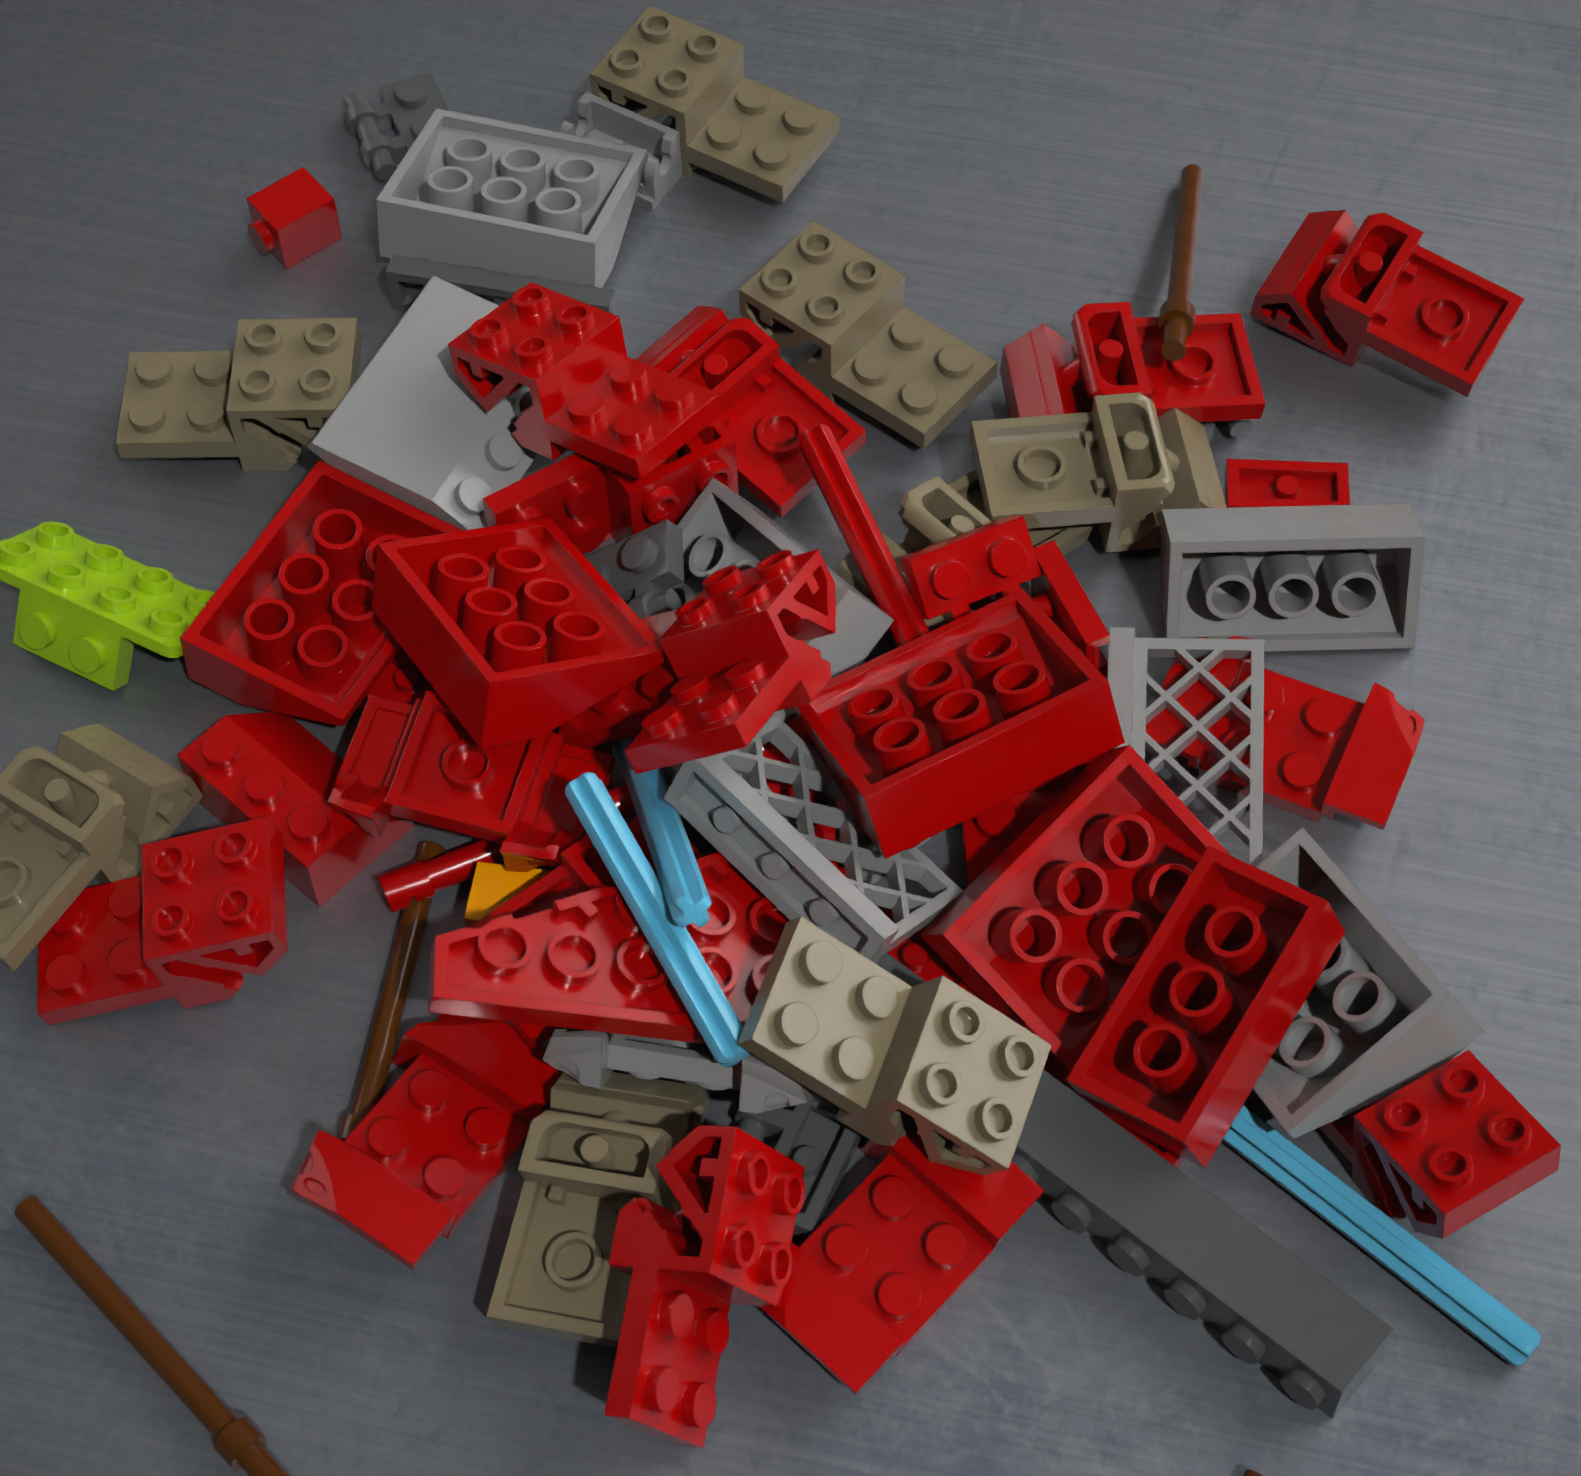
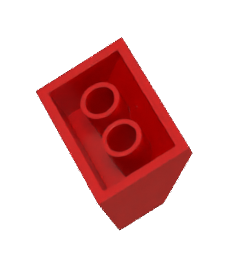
(279, 770)

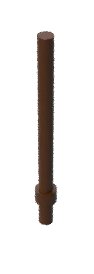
(1178, 313)
(391, 1004)
(235, 1437)

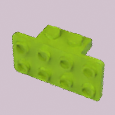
(91, 603)

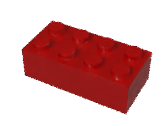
(1207, 1005)

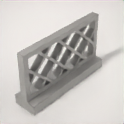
(1129, 689)
(795, 865)

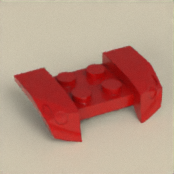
(1317, 745)
(431, 771)
(432, 1137)
(895, 1256)

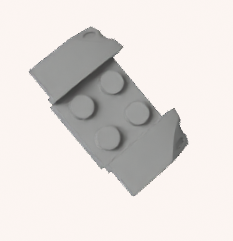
(594, 1056)

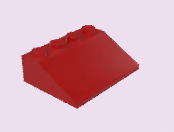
(297, 612)
(510, 626)
(960, 721)
(1074, 901)

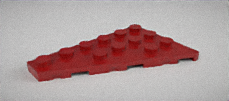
(594, 967)

